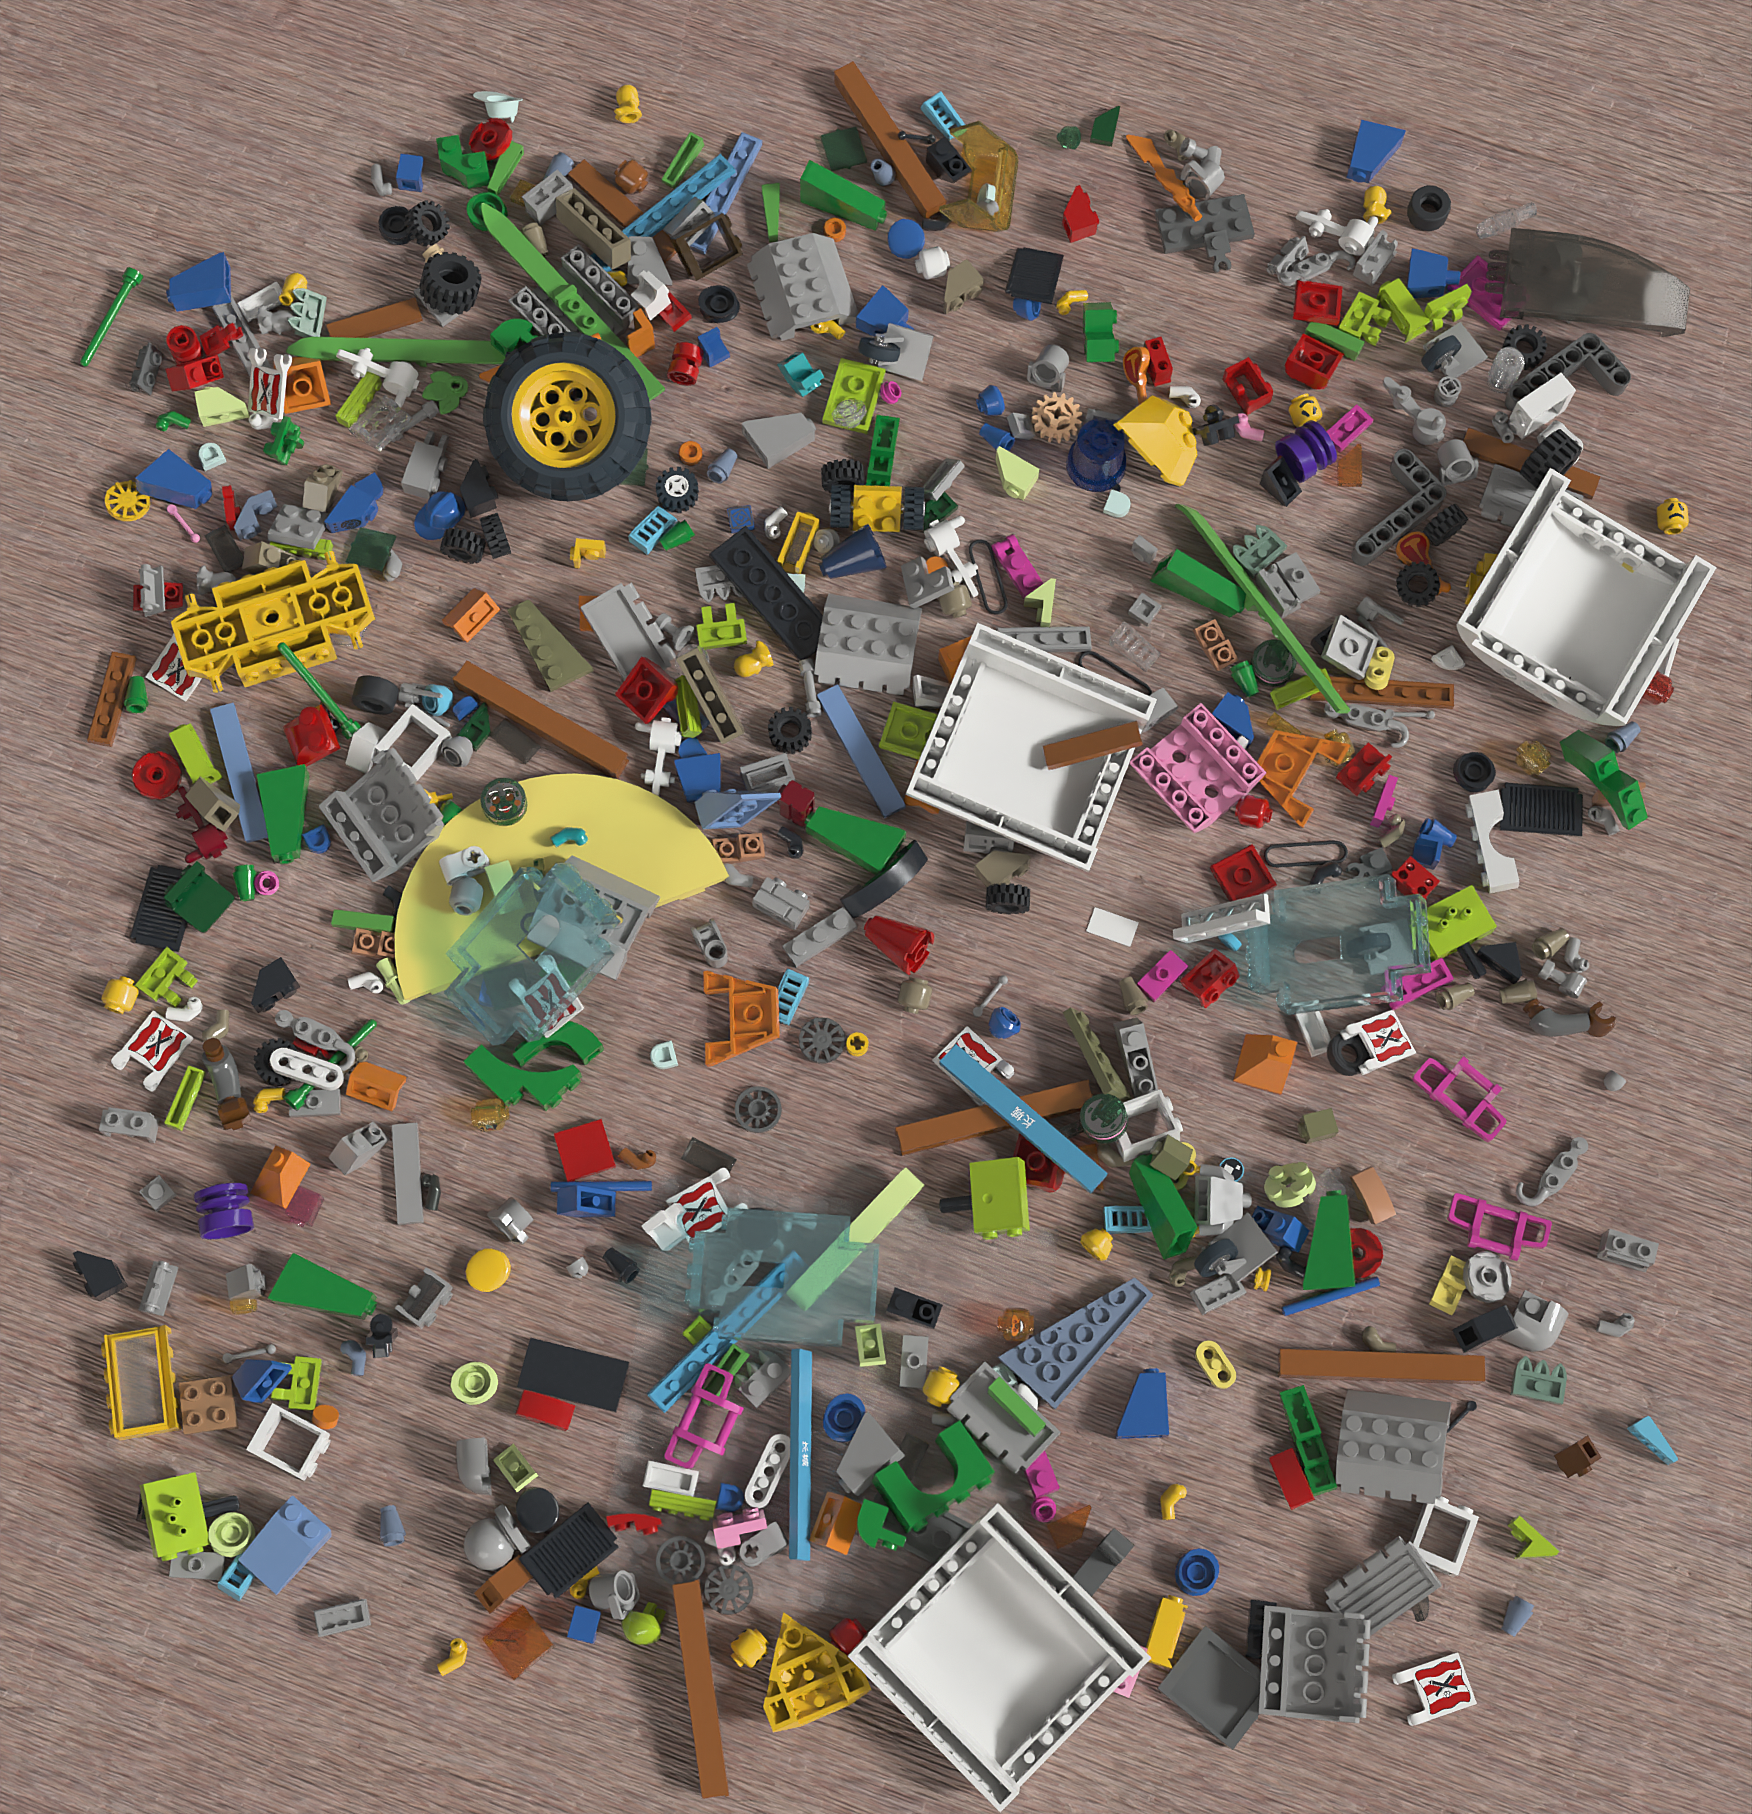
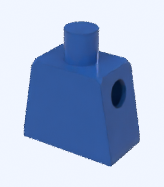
(1429, 274)
(881, 311)
(699, 775)

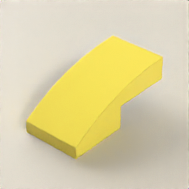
(1449, 1287)

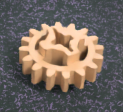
(1054, 407)

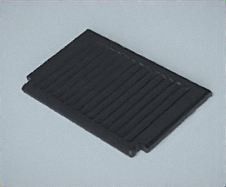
(1034, 275)
(1541, 809)
(155, 922)
(570, 1551)

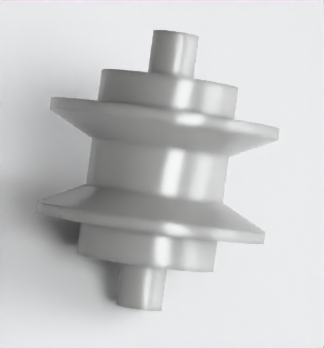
(825, 540)

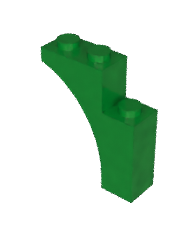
(1601, 767)
(510, 1083)

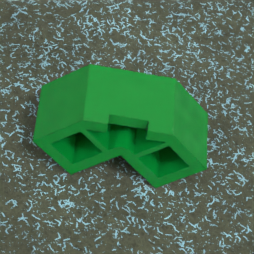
(467, 168)
(1098, 332)

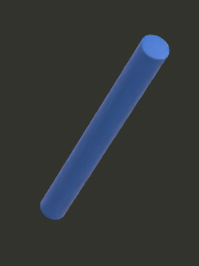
(606, 1185)
(1330, 1296)

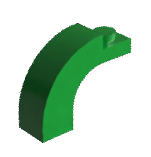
(571, 1036)

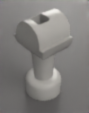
(1189, 148)
(1569, 984)

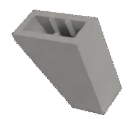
(778, 436)
(866, 1455)

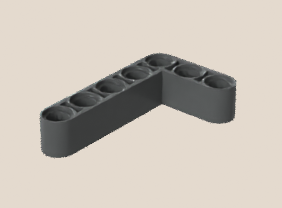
(1582, 357)
(1405, 515)
(1103, 1561)

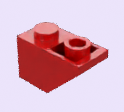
(1078, 217)
(194, 373)

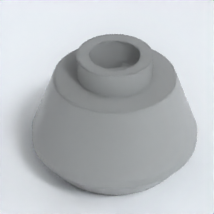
(457, 751)

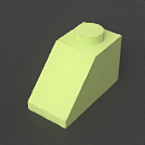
(218, 406)
(1015, 474)

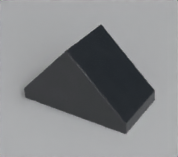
(1280, 482)
(1502, 959)

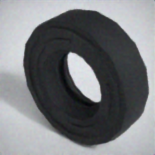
(1339, 1063)

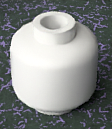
(932, 262)

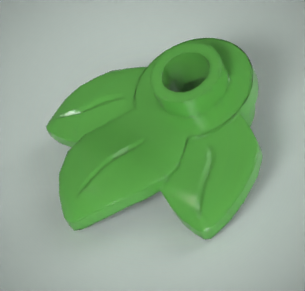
(442, 391)

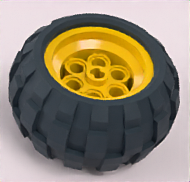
(520, 395)

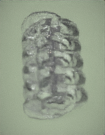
(1505, 370)

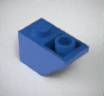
(1281, 1228)

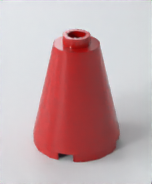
(900, 942)

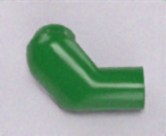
(171, 418)

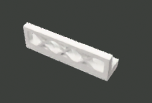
(1225, 924)

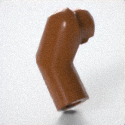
(638, 1161)

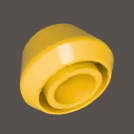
(1097, 1243)

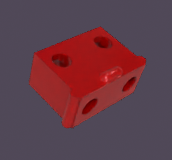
(1160, 364)
(1416, 879)

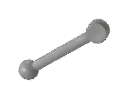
(1429, 714)
(977, 1011)
(228, 1358)

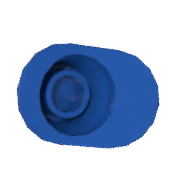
(438, 514)

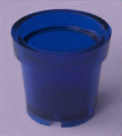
(1086, 468)

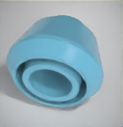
(434, 705)

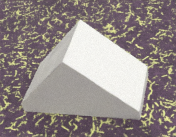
(929, 692)
(363, 747)

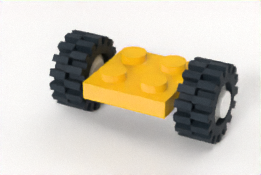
(877, 507)

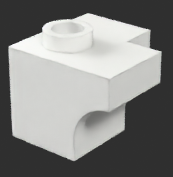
(651, 295)
(666, 1226)

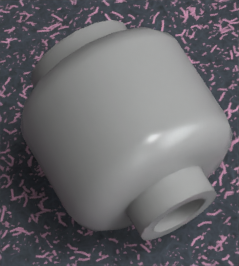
(466, 896)

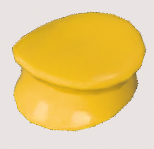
(487, 1270)

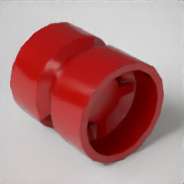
(183, 344)
(685, 364)

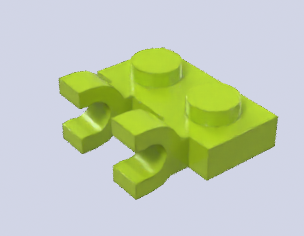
(1452, 301)
(1359, 315)
(721, 633)
(162, 974)
(304, 1384)

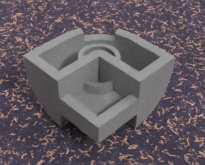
(1537, 1323)
(473, 1465)

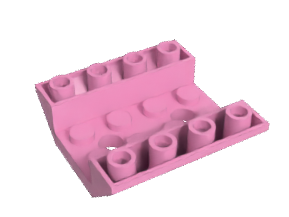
(1211, 760)

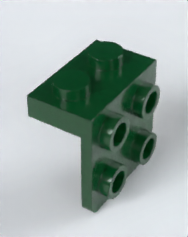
(198, 898)

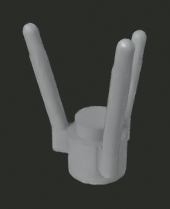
(1370, 610)
(413, 694)

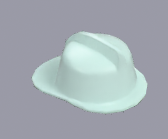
(499, 105)

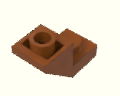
(503, 1585)

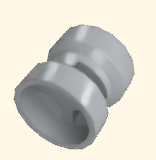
(1447, 391)

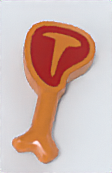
(1135, 367)
(1415, 548)

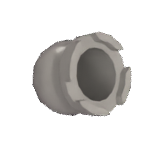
(492, 1541)

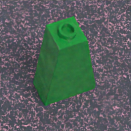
(840, 197)
(1199, 583)
(284, 808)
(856, 838)
(1163, 1208)
(1331, 1252)
(319, 1290)

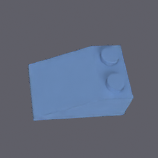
(732, 807)
(285, 1545)

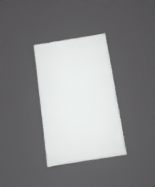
(1112, 926)

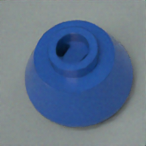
(1026, 308)
(991, 401)
(1004, 1023)

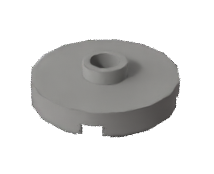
(1497, 1276)

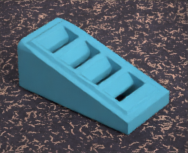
(932, 115)
(647, 546)
(798, 978)
(1120, 1229)
(1652, 1438)
(228, 1588)

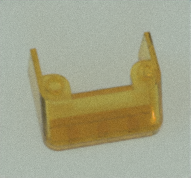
(991, 163)

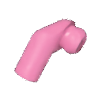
(1246, 431)

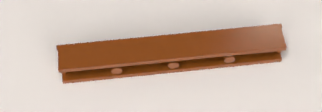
(885, 137)
(541, 720)
(985, 1121)
(1381, 1366)
(700, 1689)

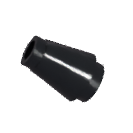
(622, 1266)

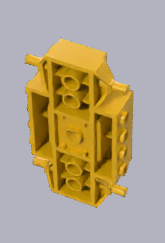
(307, 611)

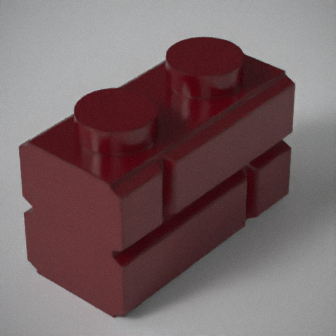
(796, 802)

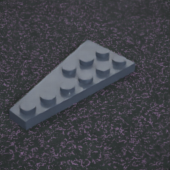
(1067, 1350)

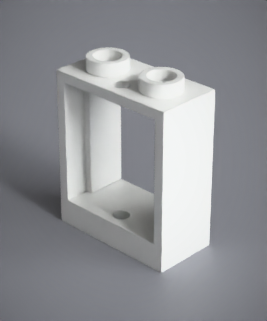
(1541, 406)
(429, 725)
(1141, 1105)
(267, 1429)
(1436, 1562)

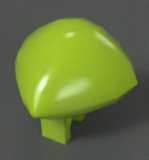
(644, 1627)

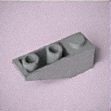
(1136, 1056)

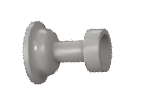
(681, 635)

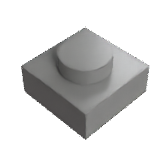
(1021, 426)
(1144, 550)
(1144, 609)
(157, 1193)

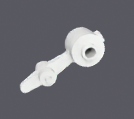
(1353, 238)
(399, 378)
(942, 539)
(663, 739)

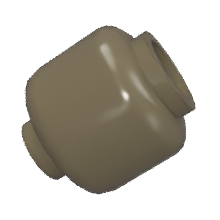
(956, 601)
(914, 995)

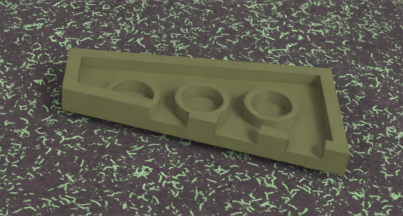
(551, 652)
(1096, 1057)

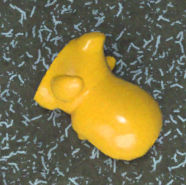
(628, 104)
(1374, 203)
(751, 663)

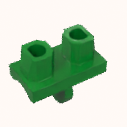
(286, 440)

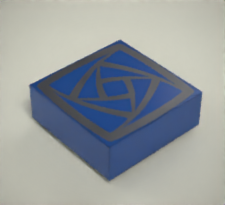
(740, 517)

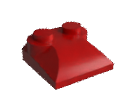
(1312, 362)
(647, 689)
(311, 735)
(1039, 1169)

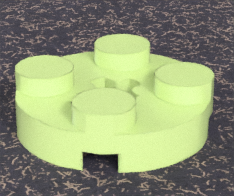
(1280, 1176)

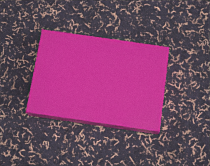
(1483, 303)

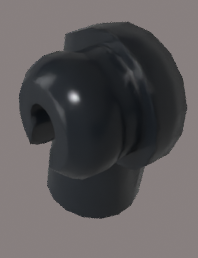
(794, 842)

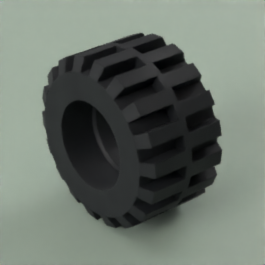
(450, 283)
(1554, 452)

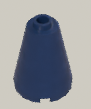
(853, 555)

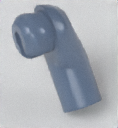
(357, 1356)

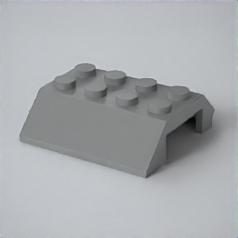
(801, 284)
(867, 644)
(384, 816)
(1392, 1446)
(1314, 1665)

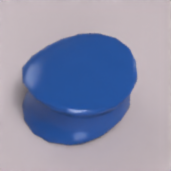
(906, 238)
(843, 1417)
(1197, 1572)

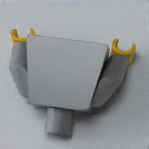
(1217, 1199)

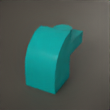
(800, 373)

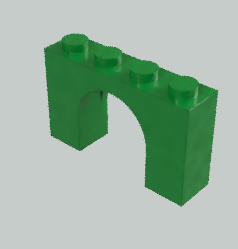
(915, 1507)

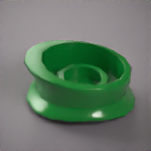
(474, 208)

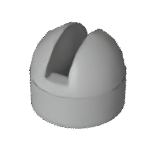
(1614, 1081)
(578, 1268)

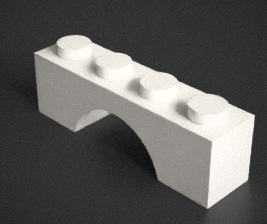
(1499, 871)

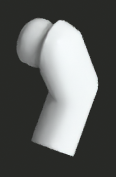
(1186, 393)
(261, 422)
(367, 980)
(1027, 1393)
(727, 1555)

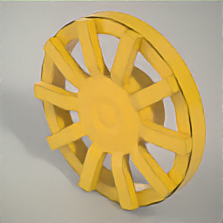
(126, 501)

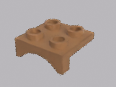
(208, 1405)

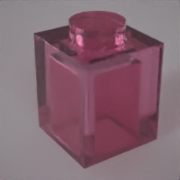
(304, 1207)

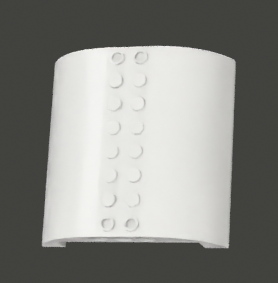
(1570, 609)
(990, 739)
(997, 1655)

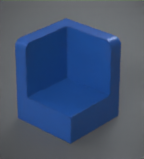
(409, 173)
(713, 347)
(1427, 850)
(584, 1625)

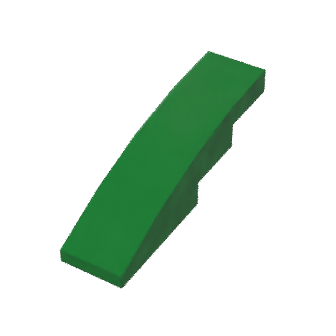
(883, 451)
(1307, 1440)

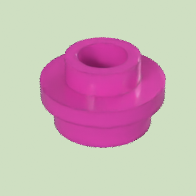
(890, 392)
(273, 883)
(1045, 1515)

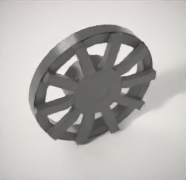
(822, 1040)
(758, 1109)
(680, 1560)
(728, 1589)

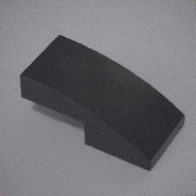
(1255, 1628)

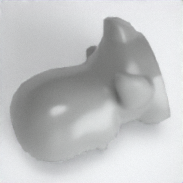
(274, 321)
(207, 580)

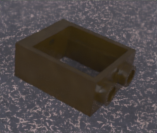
(686, 256)

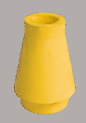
(291, 283)

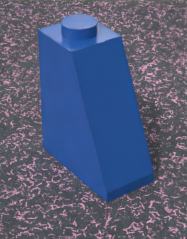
(1372, 150)
(201, 285)
(174, 481)
(1146, 1408)

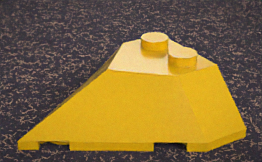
(1162, 437)
(809, 1678)

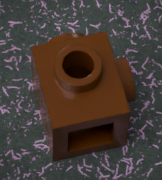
(1577, 1457)

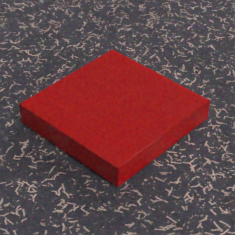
(1317, 302)
(1243, 874)
(584, 1150)

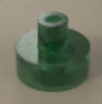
(1069, 137)

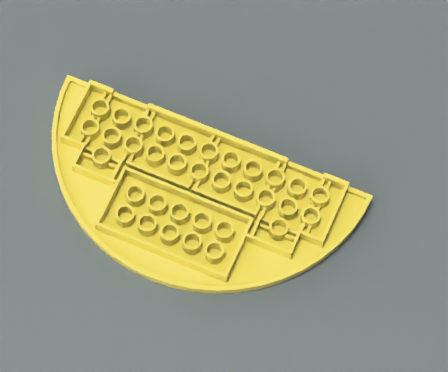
(627, 836)

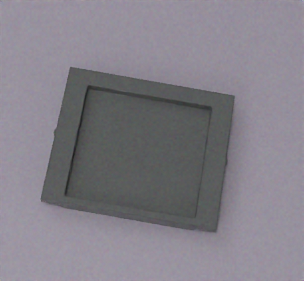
(1215, 1687)

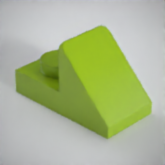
(1536, 1544)

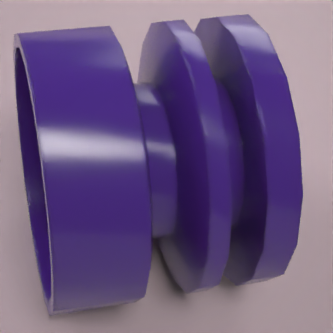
(1307, 450)
(223, 1211)

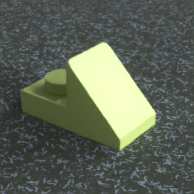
(1043, 600)
(870, 1345)
(515, 1467)

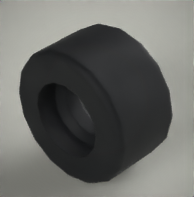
(1425, 220)
(375, 694)

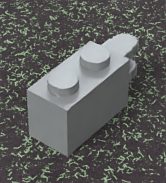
(425, 467)

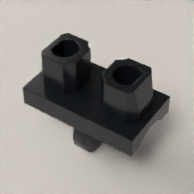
(1208, 432)
(381, 1335)

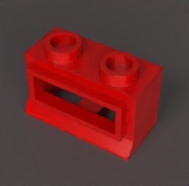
(1253, 375)

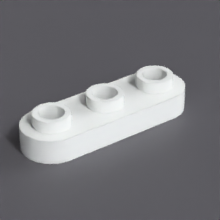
(298, 1062)
(759, 1480)

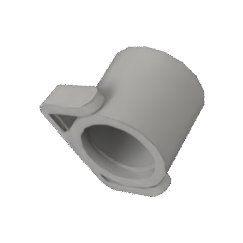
(1203, 180)
(1049, 368)
(1456, 463)
(511, 1220)
(613, 1591)

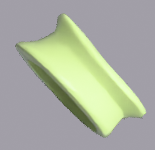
(474, 1383)
(231, 1534)

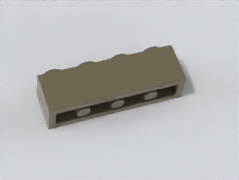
(593, 228)
(710, 695)

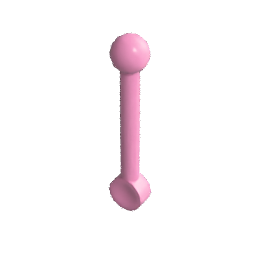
(172, 510)

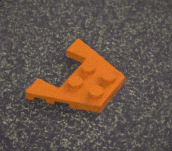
(1286, 763)
(752, 1016)

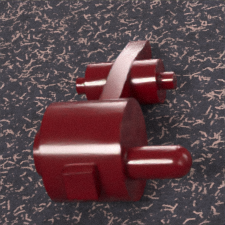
(208, 837)

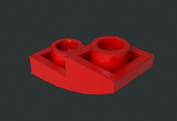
(172, 592)
(545, 1409)
(1291, 1478)
(643, 1523)

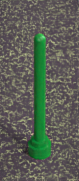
(130, 279)
(348, 726)
(296, 1097)

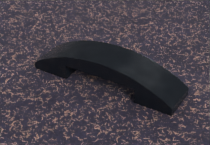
(886, 882)

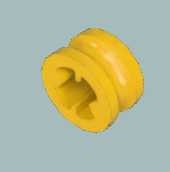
(851, 1049)
(1262, 1279)

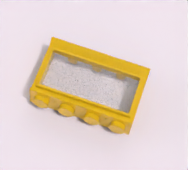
(140, 1383)

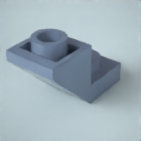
(247, 523)

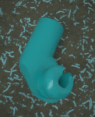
(569, 833)

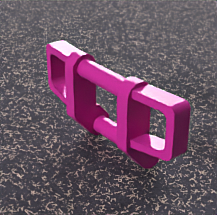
(1468, 1119)
(1520, 1218)
(698, 1394)

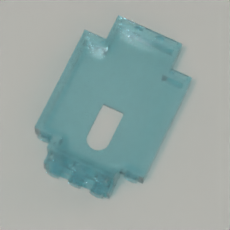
(1378, 945)
(499, 981)
(823, 1279)

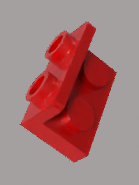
(1363, 769)
(1211, 977)

